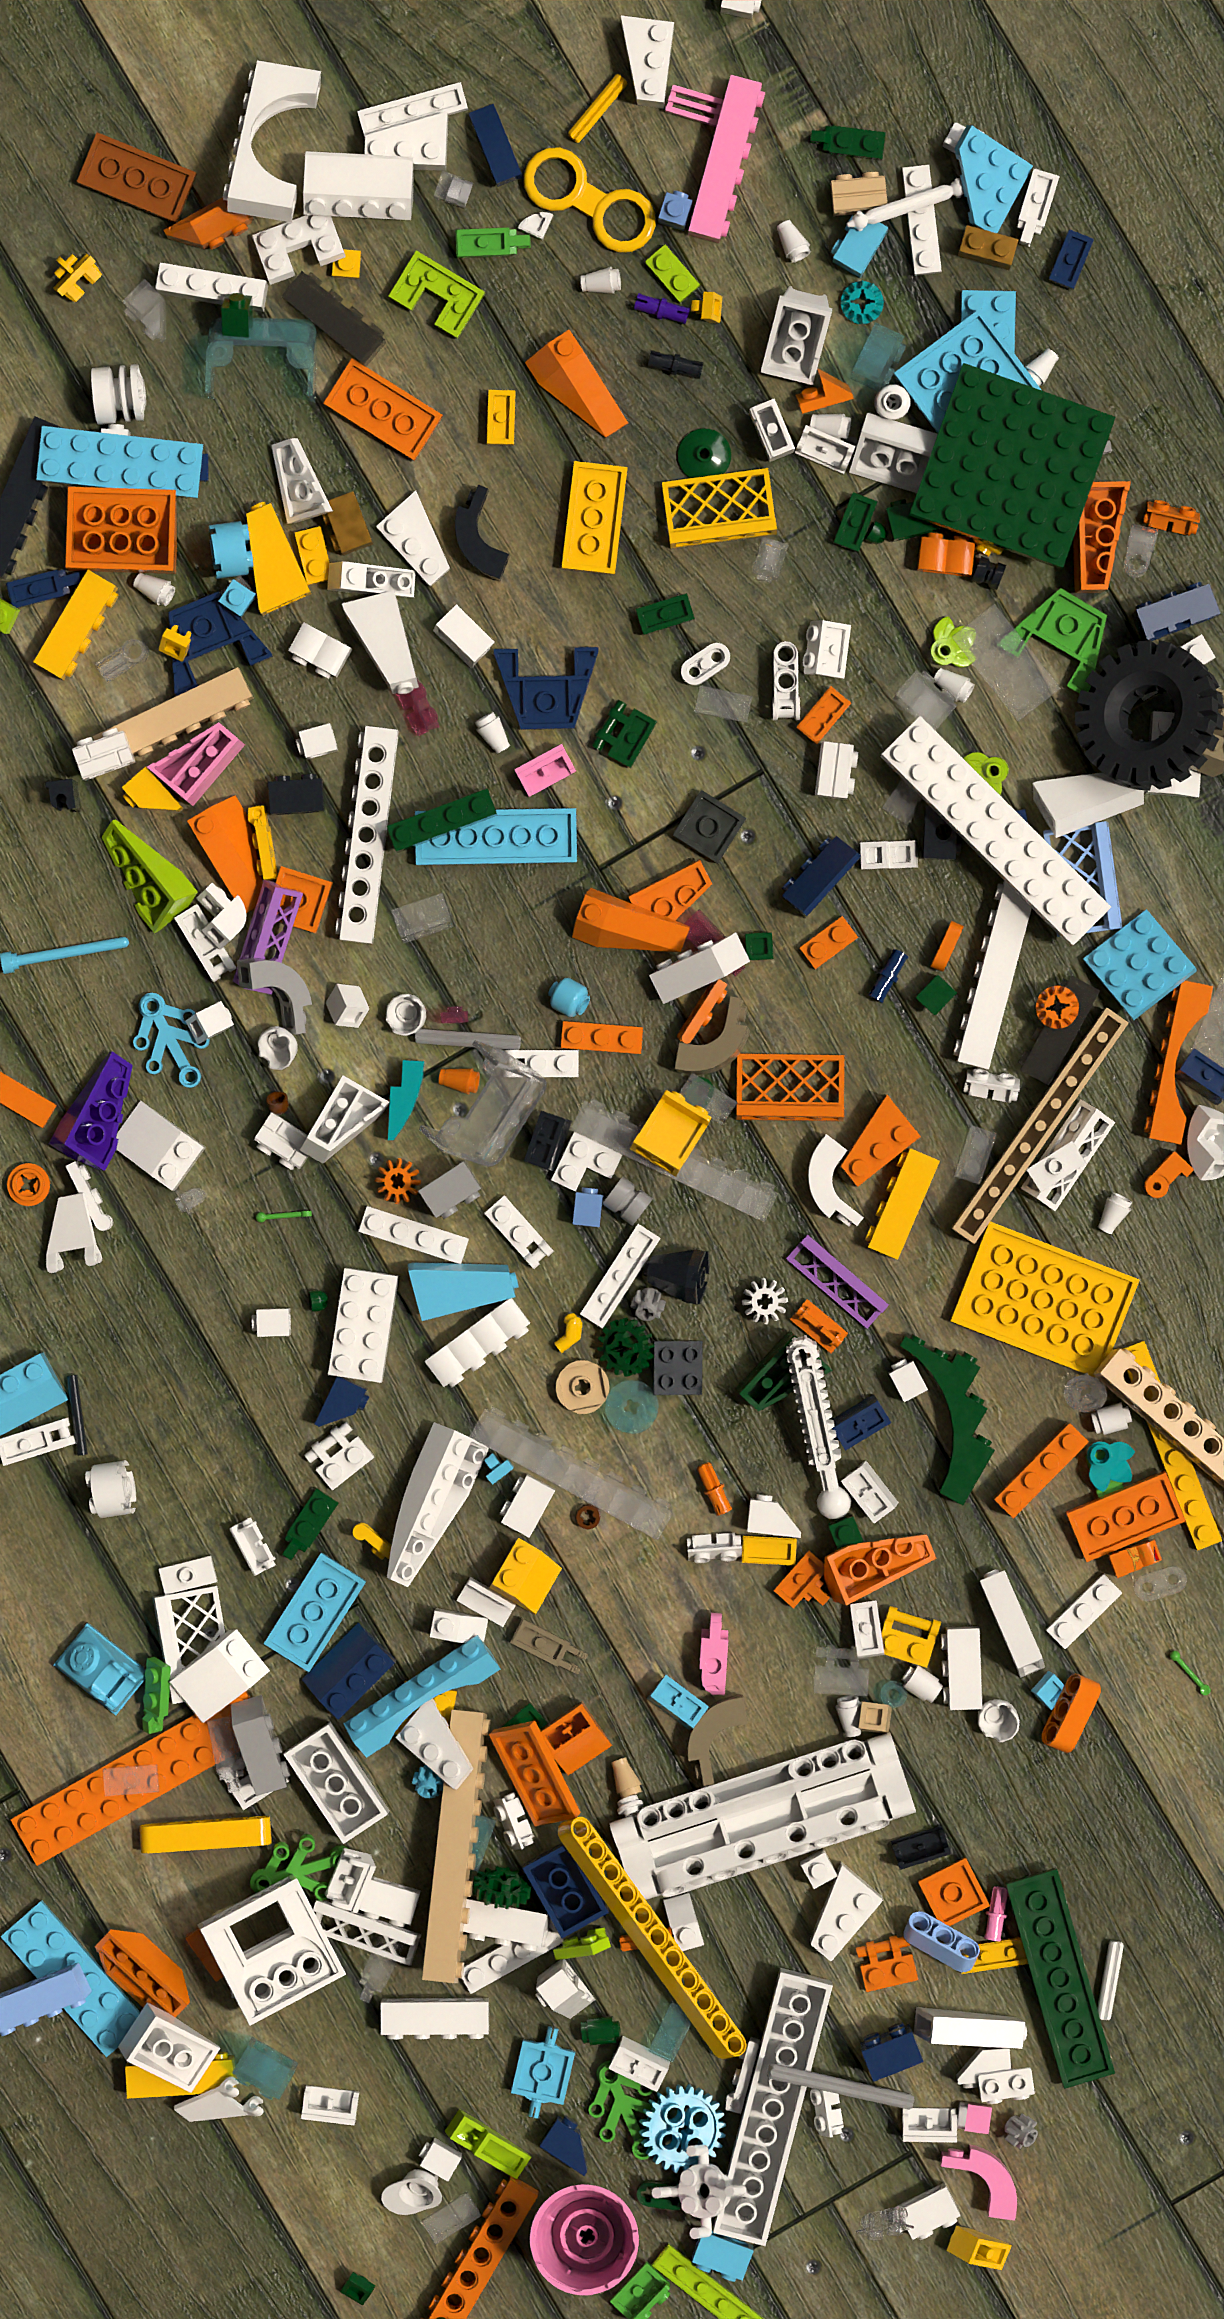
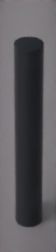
(77, 1416)

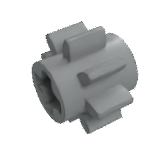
(648, 1304)
(1021, 2131)

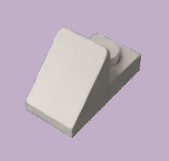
(683, 1921)

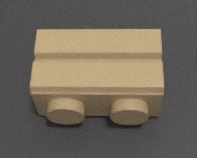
(858, 193)

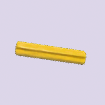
(597, 108)

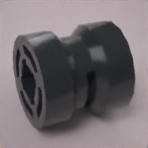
(995, 573)

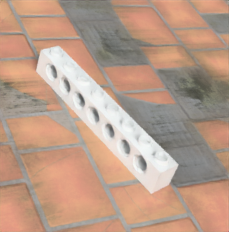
(387, 741)

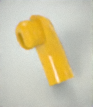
(572, 1332)

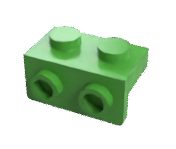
(641, 2293)

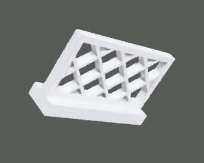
(167, 1628)

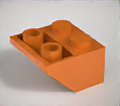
(575, 1738)

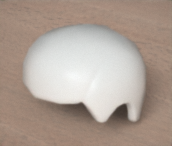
(405, 1014)
(277, 1047)
(998, 1720)

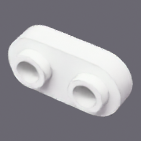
(705, 664)

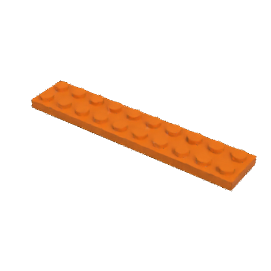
(85, 1809)

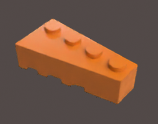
(1098, 536)

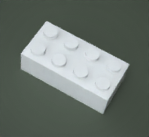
(363, 1325)
(336, 1782)

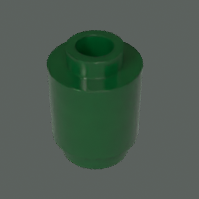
(600, 2030)

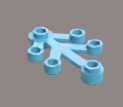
(167, 1035)

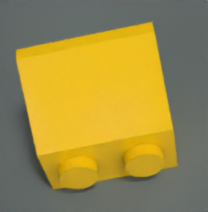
(526, 1576)

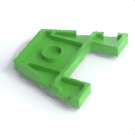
(1070, 627)

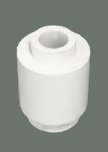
(1111, 1419)
(921, 1683)

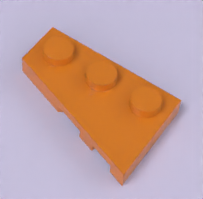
(674, 892)

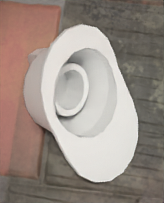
(412, 2194)

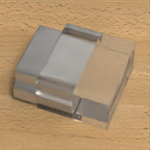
(453, 189)

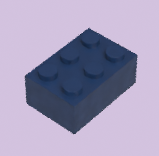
(564, 1890)

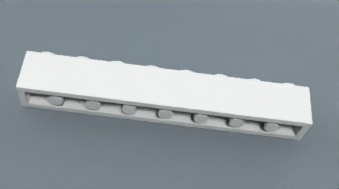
(994, 979)

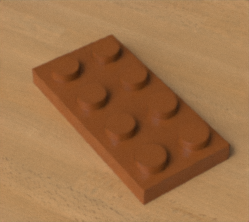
(136, 177)

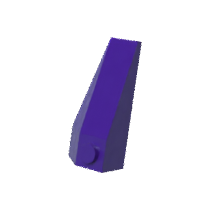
(93, 1119)

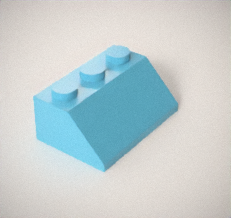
(28, 1392)

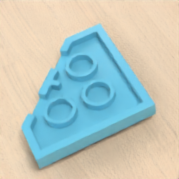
(989, 177)

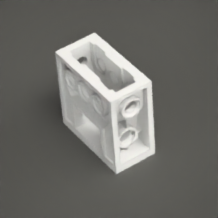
(278, 1953)

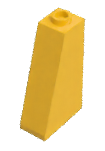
(274, 563)

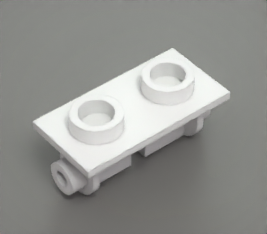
(980, 1081)
(702, 1550)
(254, 1551)
(515, 1831)
(827, 2120)

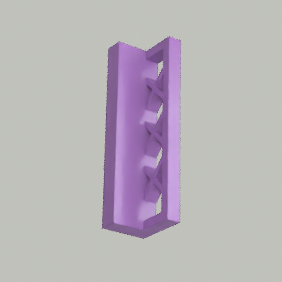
(262, 923)
(844, 1273)

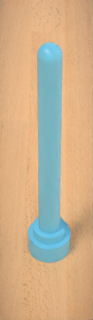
(12, 961)

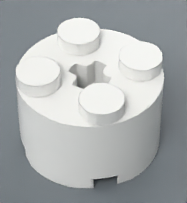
(111, 1489)

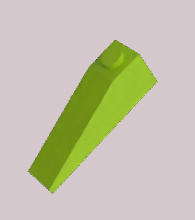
(155, 882)

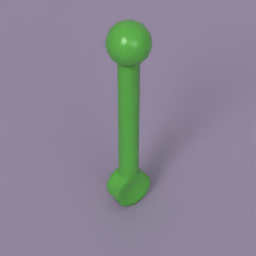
(261, 1217)
(1204, 1688)

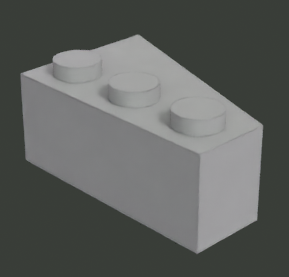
(258, 1745)

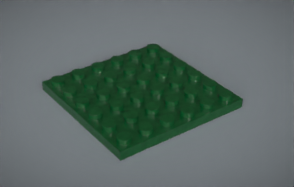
(1012, 466)

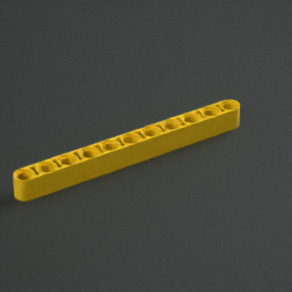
(640, 1933)

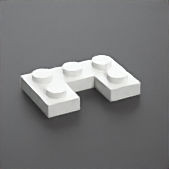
(307, 230)

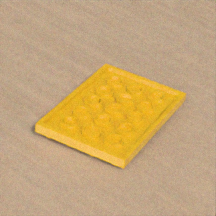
(1044, 1299)

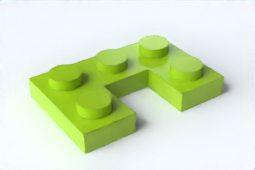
(427, 274)

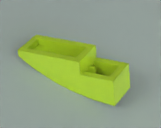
(487, 2144)

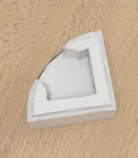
(536, 224)

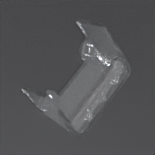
(495, 1114)

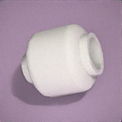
(901, 399)

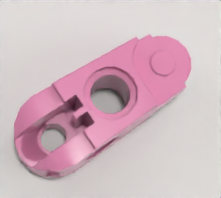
(714, 1656)

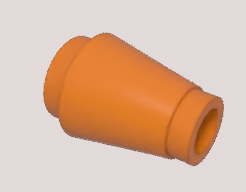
(460, 1079)

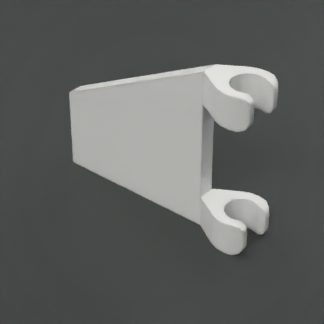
(71, 1231)
(218, 2104)

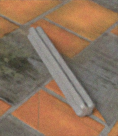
(466, 1039)

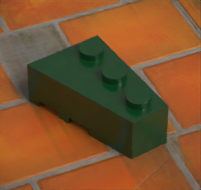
(771, 1377)

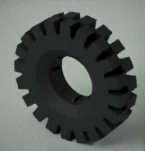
(1121, 686)

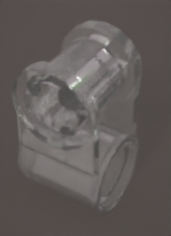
(1140, 546)

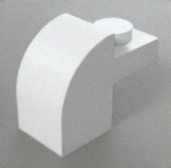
(228, 915)

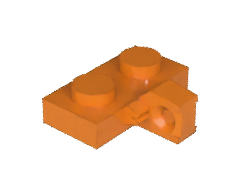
(803, 1582)

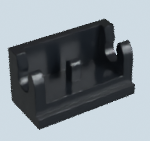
(64, 792)
(547, 1141)
(920, 1847)

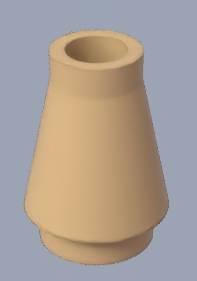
(625, 1779)

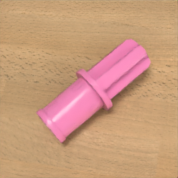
(996, 1914)

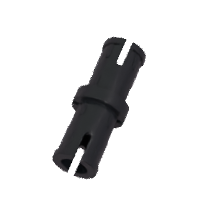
(675, 364)

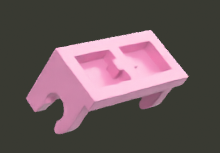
(545, 770)

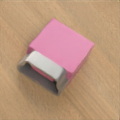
(974, 2117)

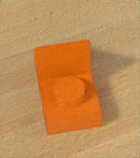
(831, 392)

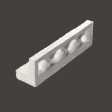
(1080, 1130)
(374, 1926)

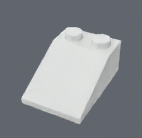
(158, 1146)
(219, 1675)
(168, 2048)

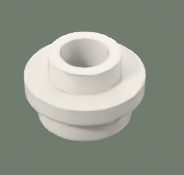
(629, 1806)

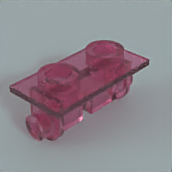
(424, 716)

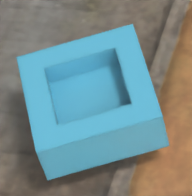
(237, 598)
(1048, 1689)

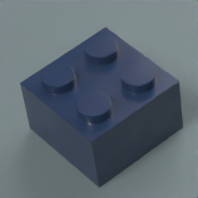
(890, 2051)

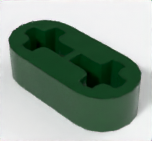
(664, 2203)

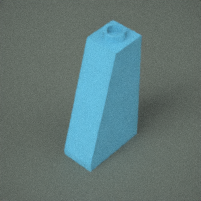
(458, 1287)

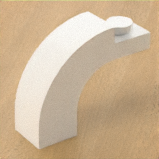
(820, 1173)

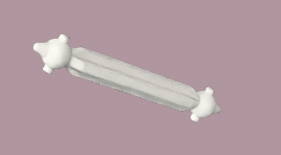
(906, 205)

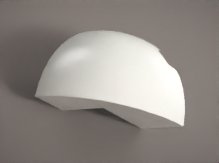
(1206, 1143)

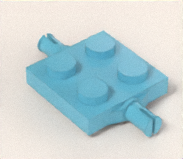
(543, 2072)

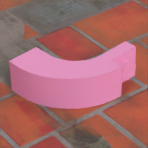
(1002, 2192)

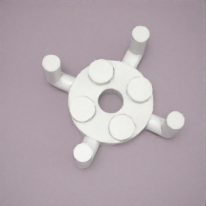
(689, 2191)

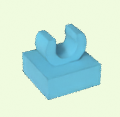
(498, 1469)

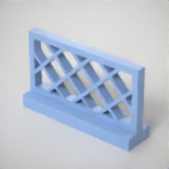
(1104, 868)

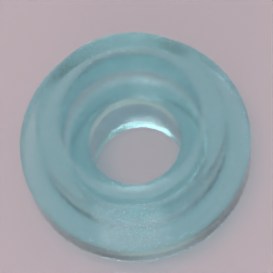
(897, 1702)

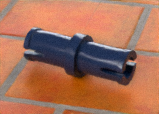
(888, 976)

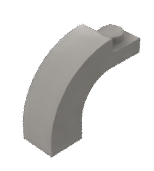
(285, 982)

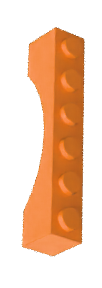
(1167, 1117)

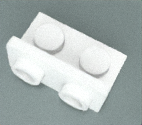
(826, 649)

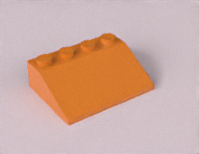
(121, 530)

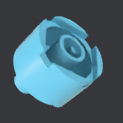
(229, 549)

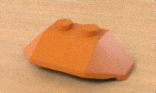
(209, 226)
(143, 1971)

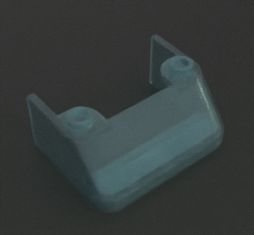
(295, 334)

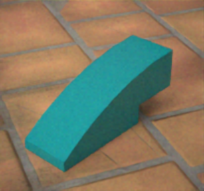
(405, 1097)

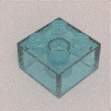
(877, 357)
(264, 2069)

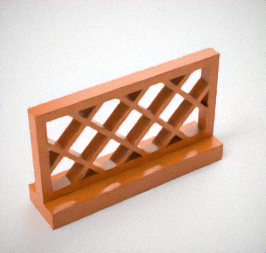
(790, 1110)

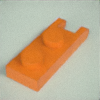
(701, 1013)

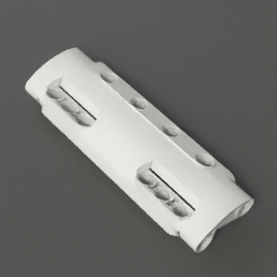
(762, 1816)

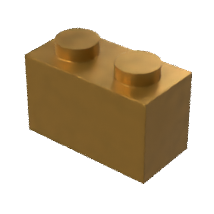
(988, 247)
(348, 524)

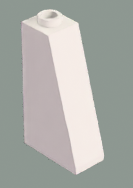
(382, 634)
(1082, 801)
(1012, 1623)
(969, 2028)

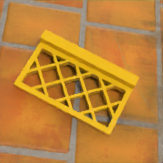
(725, 530)

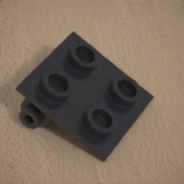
(677, 1367)

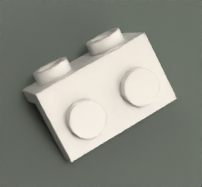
(1006, 2084)

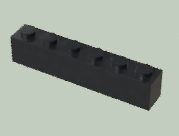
(21, 498)

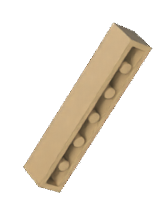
(185, 712)

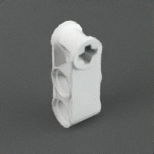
(785, 697)

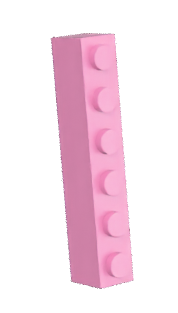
(725, 159)

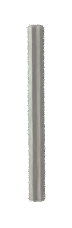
(840, 2086)

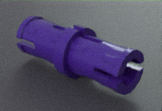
(661, 308)

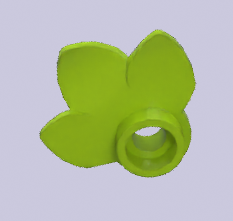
(943, 638)
(982, 766)

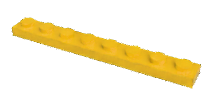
(1180, 1470)

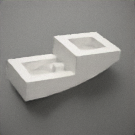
(889, 855)

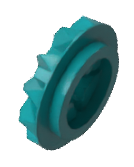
(853, 311)

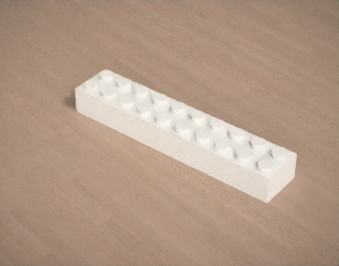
(995, 831)
(773, 2105)

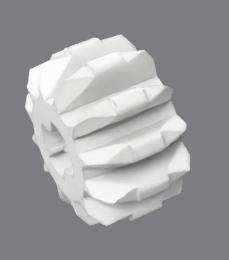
(771, 1306)

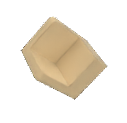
(875, 1717)

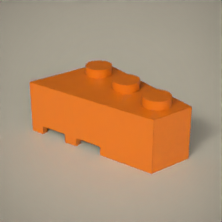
(879, 1142)

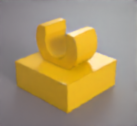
(708, 308)
(175, 644)

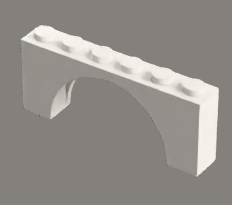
(272, 91)

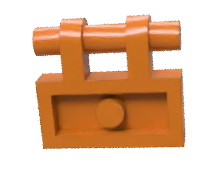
(888, 1971)

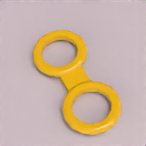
(589, 200)

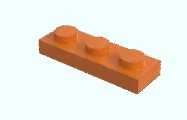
(602, 1037)

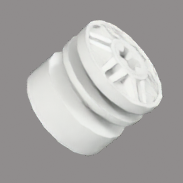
(118, 394)

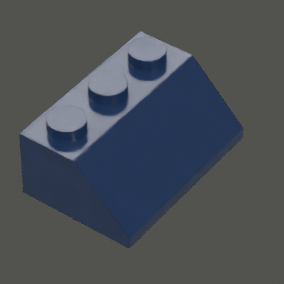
(820, 875)
(348, 1670)

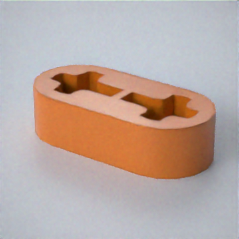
(947, 946)

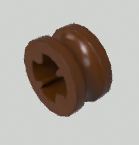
(580, 1519)

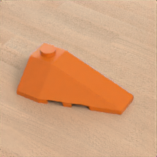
(571, 378)
(622, 925)
(871, 1565)

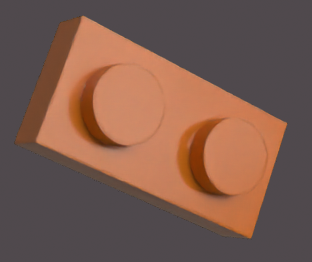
(828, 942)

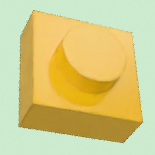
(349, 266)

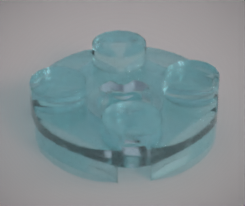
(625, 1420)

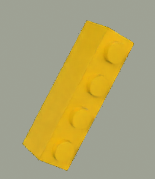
(76, 625)
(902, 1204)
(145, 2084)

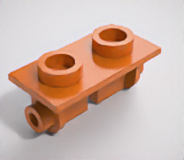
(1182, 518)
(819, 1326)

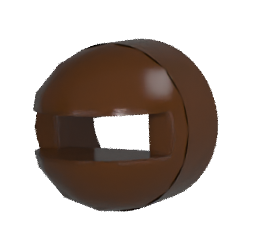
(277, 1102)

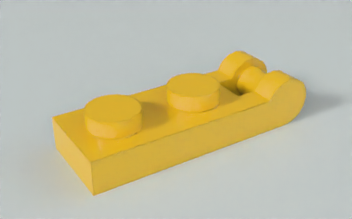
(381, 1546)

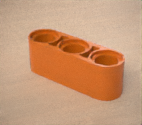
(1071, 1713)

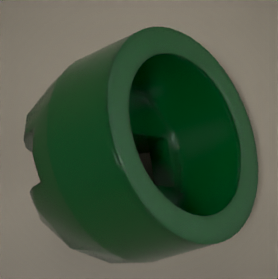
(876, 533)
(317, 1300)

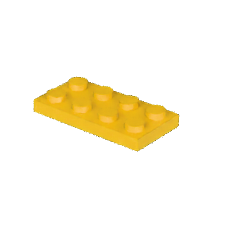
(594, 517)

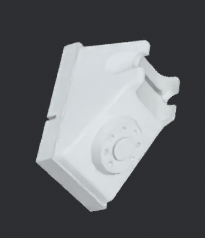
(797, 336)

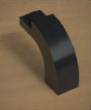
(480, 555)

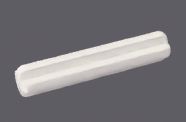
(1110, 1979)

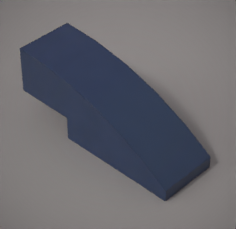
(495, 145)

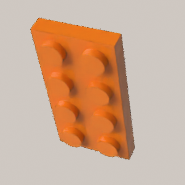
(383, 409)
(1125, 1516)
(534, 1773)

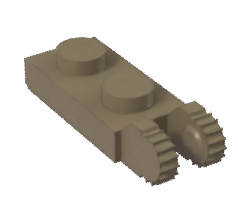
(546, 1645)

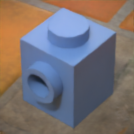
(675, 210)

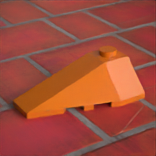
(230, 847)

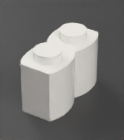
(320, 650)

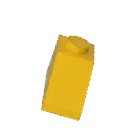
(149, 793)
(978, 2248)

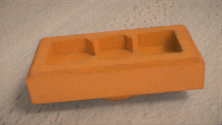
(823, 715)

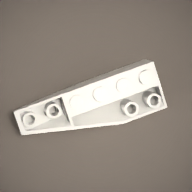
(433, 1498)

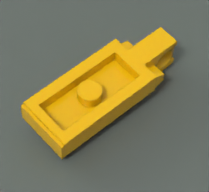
(263, 841)

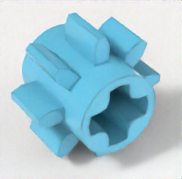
(427, 1782)

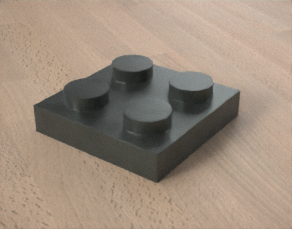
(709, 826)

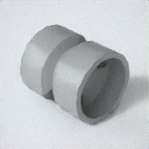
(626, 1200)

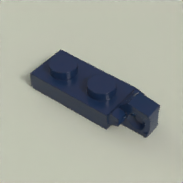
(41, 587)

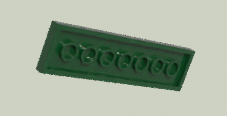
(1060, 1978)

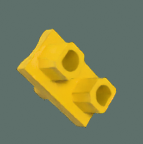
(67, 285)

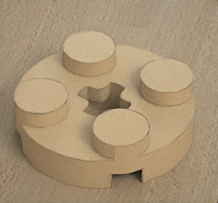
(570, 1377)

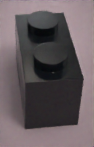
(296, 796)

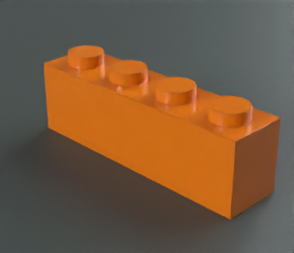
(1040, 1469)

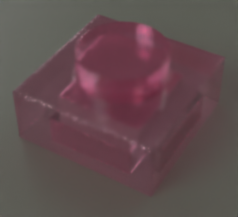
(454, 1015)

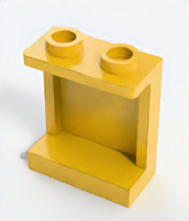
(671, 1132)

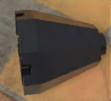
(680, 1274)

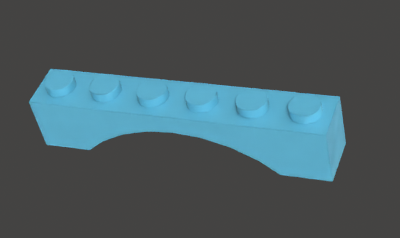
(462, 1667)

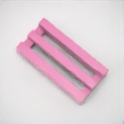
(696, 95)

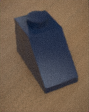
(342, 1401)
(565, 2143)

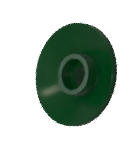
(701, 439)

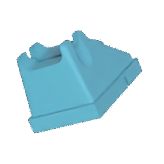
(101, 1668)

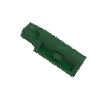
(850, 142)
(309, 1522)

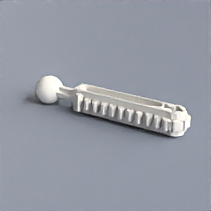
(823, 1450)

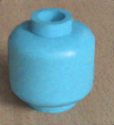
(569, 997)

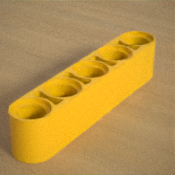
(205, 1834)

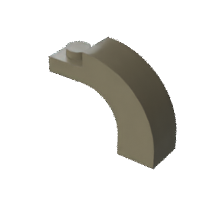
(720, 1052)
(717, 1717)

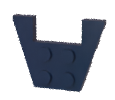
(211, 629)
(547, 700)

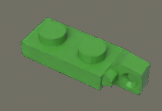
(489, 242)
(156, 1695)

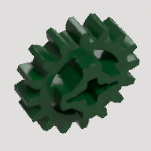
(623, 1358)
(501, 1887)

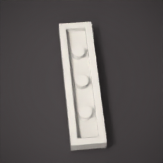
(413, 108)
(922, 223)
(413, 1235)
(620, 1276)
(504, 1960)

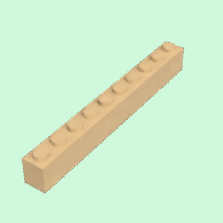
(1039, 1125)
(455, 1855)

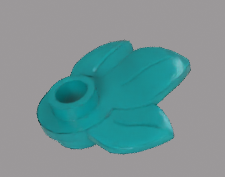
(1112, 1466)

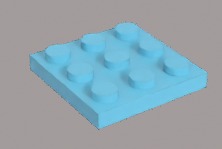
(1140, 964)

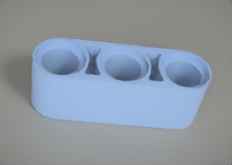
(936, 1930)

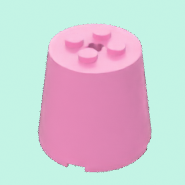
(581, 2265)

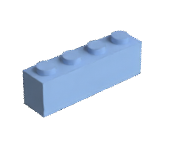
(42, 1997)

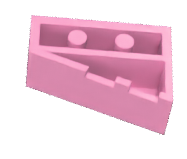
(198, 763)

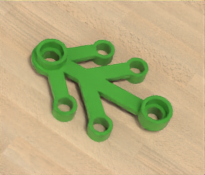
(296, 1867)
(622, 2104)

